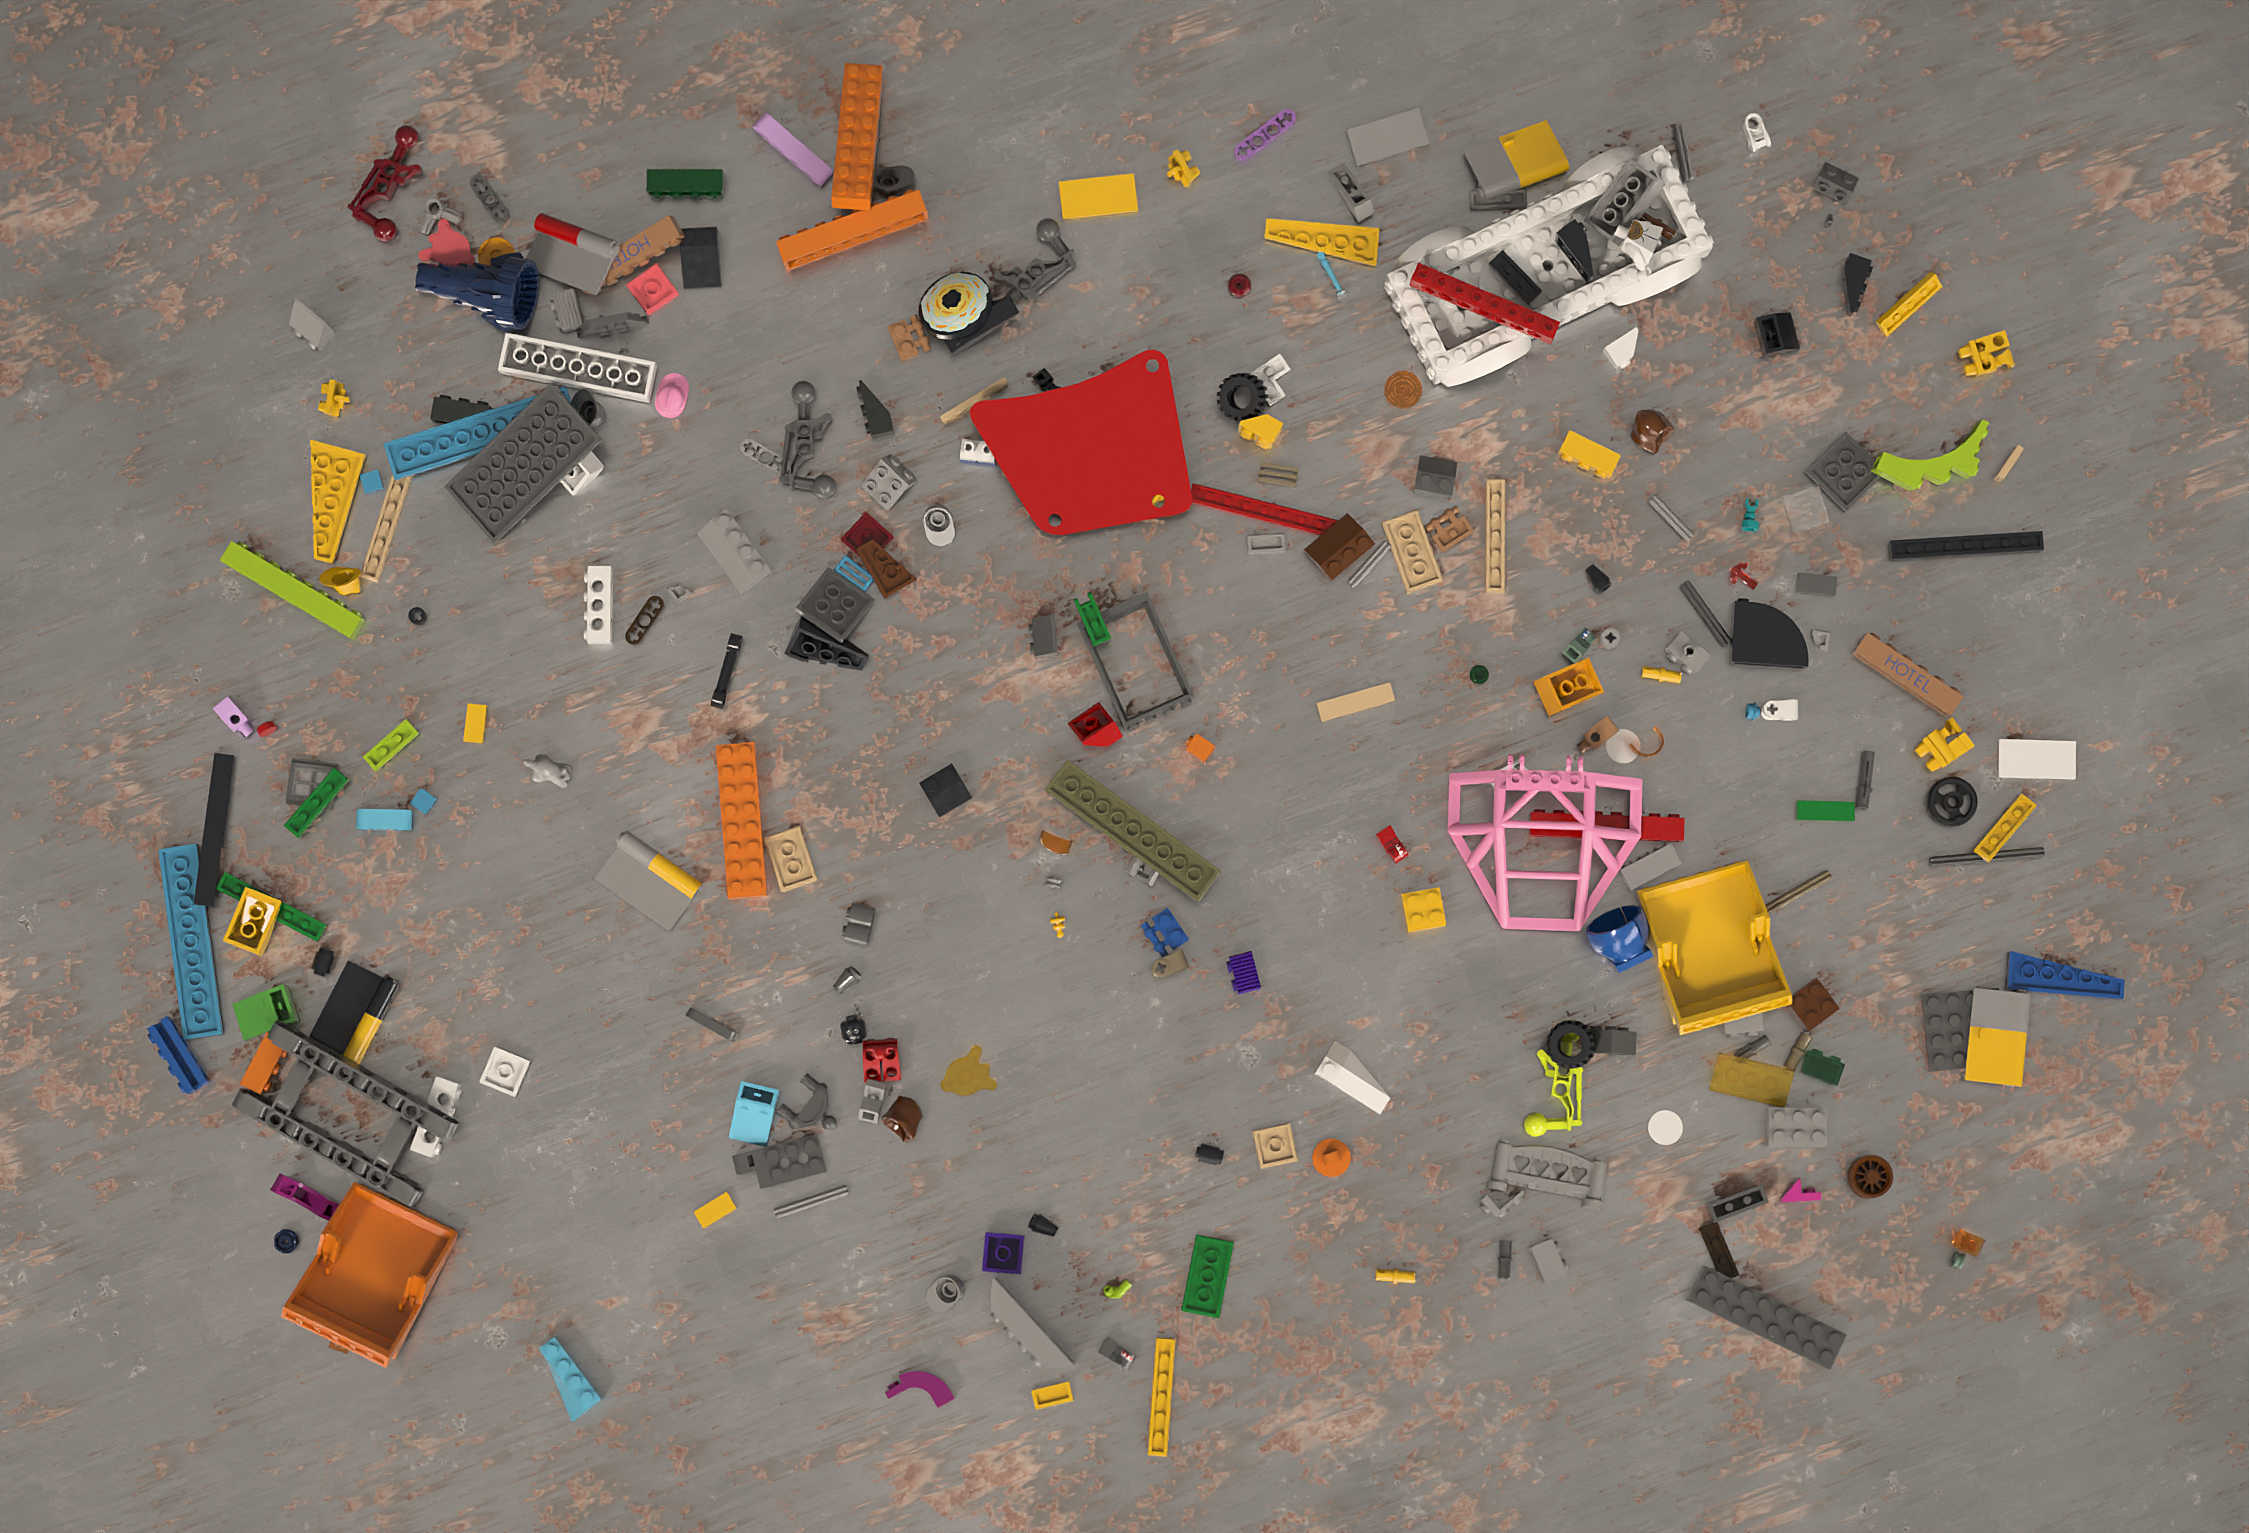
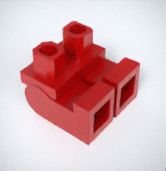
(881, 1051)

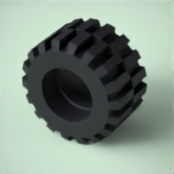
(1227, 396)
(1555, 1051)

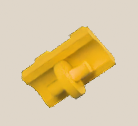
(1180, 169)
(335, 398)

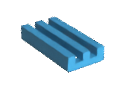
(841, 564)

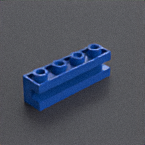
(178, 1055)

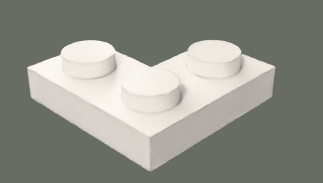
(1268, 374)

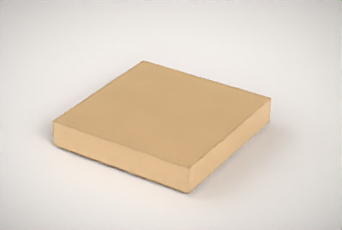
(1275, 1145)

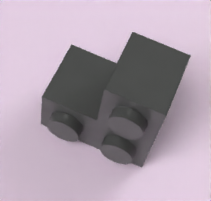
(1614, 1040)

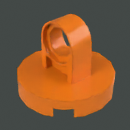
(1331, 1157)

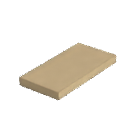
(1412, 551)

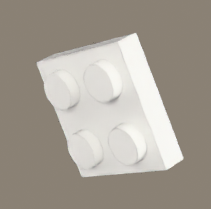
(504, 1071)

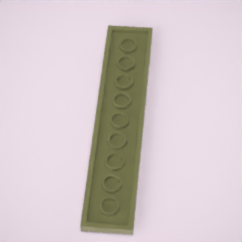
(1133, 830)

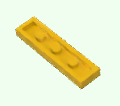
(1909, 304)
(2005, 828)

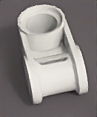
(1757, 136)
(1783, 710)

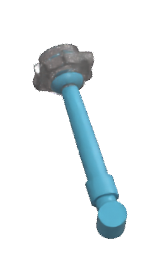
(1342, 294)

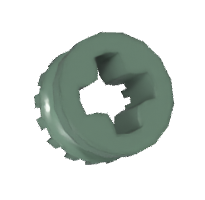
(1958, 1260)

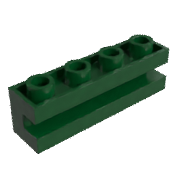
(685, 183)

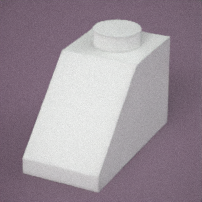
(1622, 350)

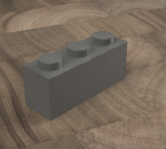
(1736, 1203)

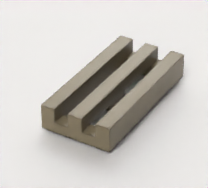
(1278, 467)

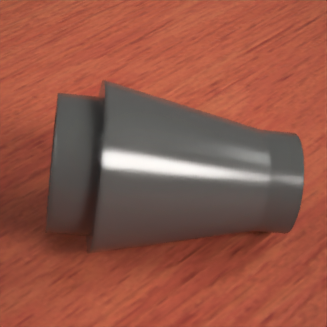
(847, 979)

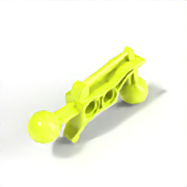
(1536, 1123)

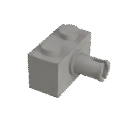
(1687, 653)

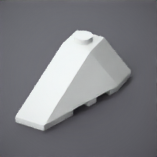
(1348, 1074)

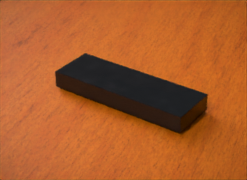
(1515, 277)

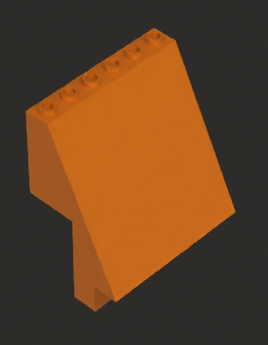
(370, 1274)

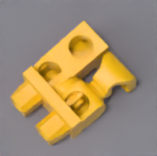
(1980, 354)
(1941, 751)

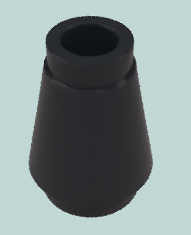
(1598, 579)
(1042, 1225)

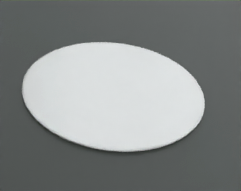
(1618, 746)
(1665, 1127)

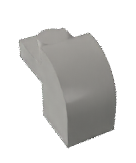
(872, 1101)

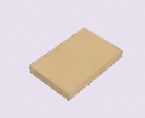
(790, 859)

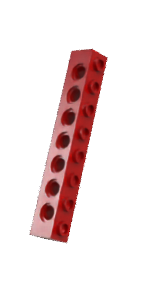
(1484, 303)

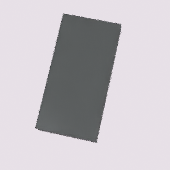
(1816, 584)

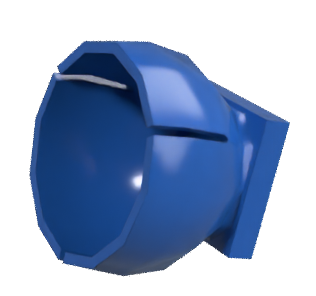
(1621, 941)

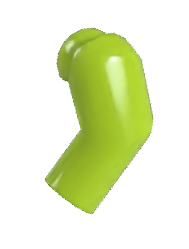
(1116, 1291)

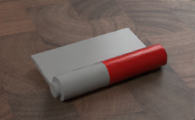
(572, 253)

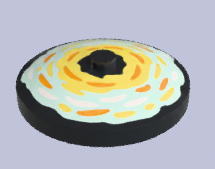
(955, 305)

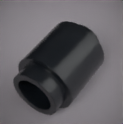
(323, 962)
(1209, 1155)

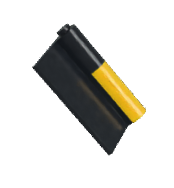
(354, 1011)

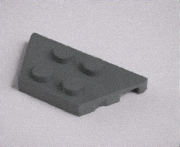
(604, 325)

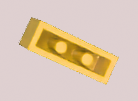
(1589, 455)

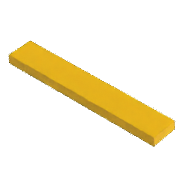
(1161, 1396)

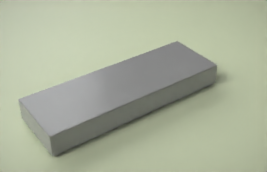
(1513, 200)

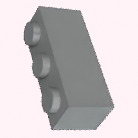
(1649, 866)

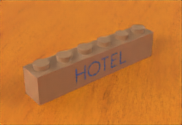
(642, 247)
(1907, 674)

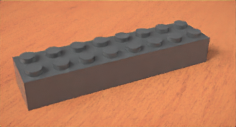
(1766, 1317)

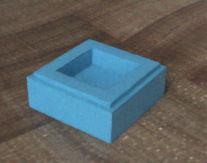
(371, 481)
(423, 801)

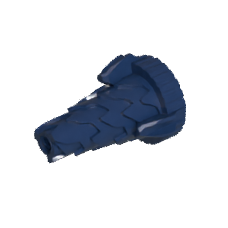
(501, 291)

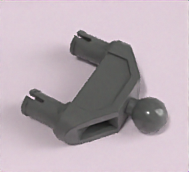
(813, 1110)

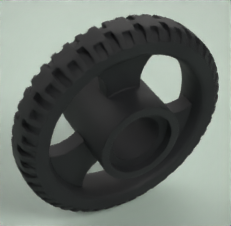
(1935, 797)

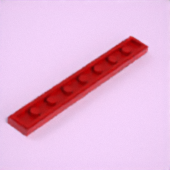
(1260, 510)

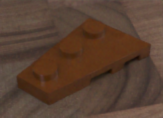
(884, 569)

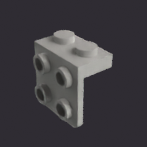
(888, 481)

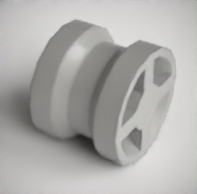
(1607, 640)

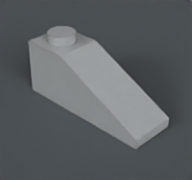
(1352, 192)

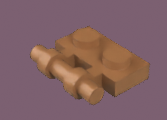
(903, 340)
(1451, 534)

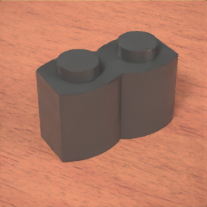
(859, 924)

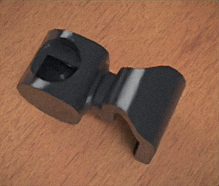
(1044, 380)

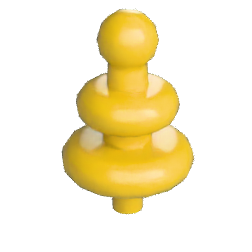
(1058, 925)

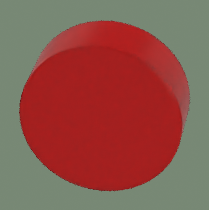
(266, 728)

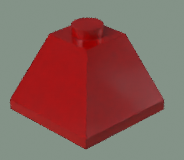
(1095, 727)

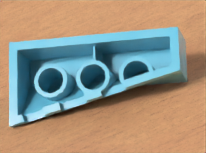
(572, 1382)

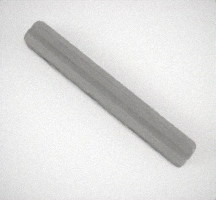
(811, 1201)

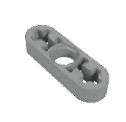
(750, 454)

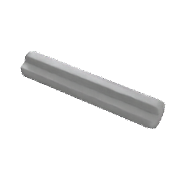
(1683, 153)
(1671, 518)
(1369, 563)

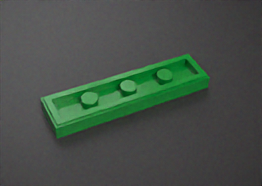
(316, 802)

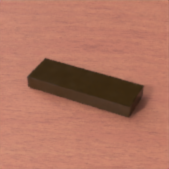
(1718, 1250)

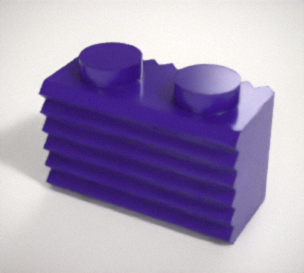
(1244, 973)

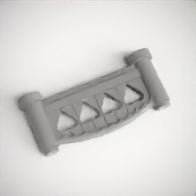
(1506, 1172)

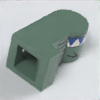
(1580, 644)

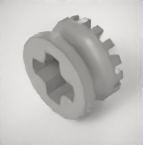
(1053, 882)

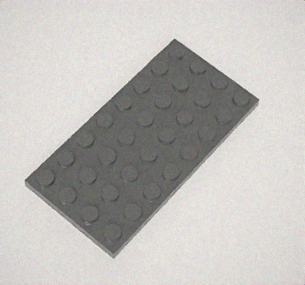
(523, 463)

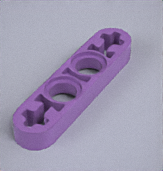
(1263, 133)

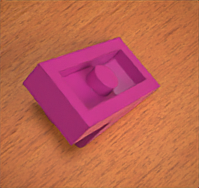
(1794, 1193)

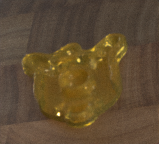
(967, 1075)

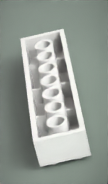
(577, 367)

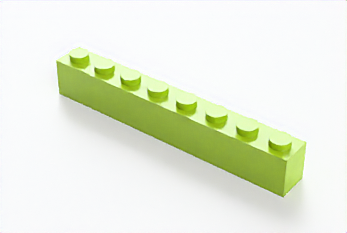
(292, 590)

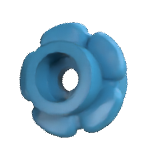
(1752, 711)

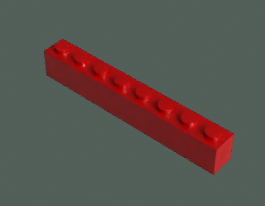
(1652, 826)

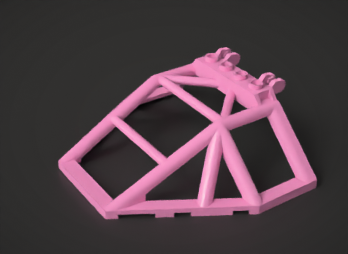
(1494, 832)

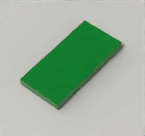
(1207, 1276)

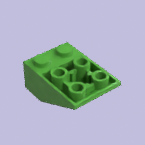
(261, 1010)

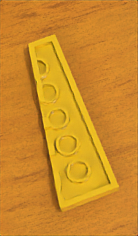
(1341, 241)

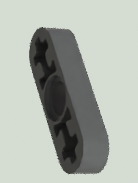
(477, 191)
(711, 1024)

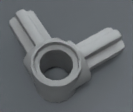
(443, 212)

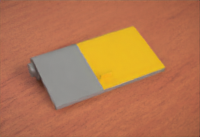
(1998, 1036)

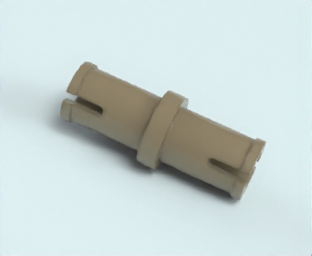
(1798, 1051)

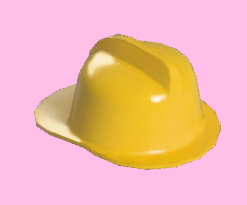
(343, 579)

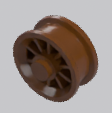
(1870, 1176)

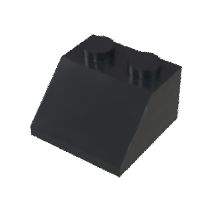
(945, 790)

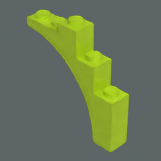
(1909, 472)

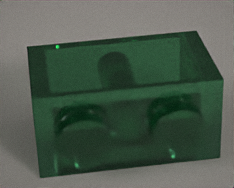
(1821, 1067)

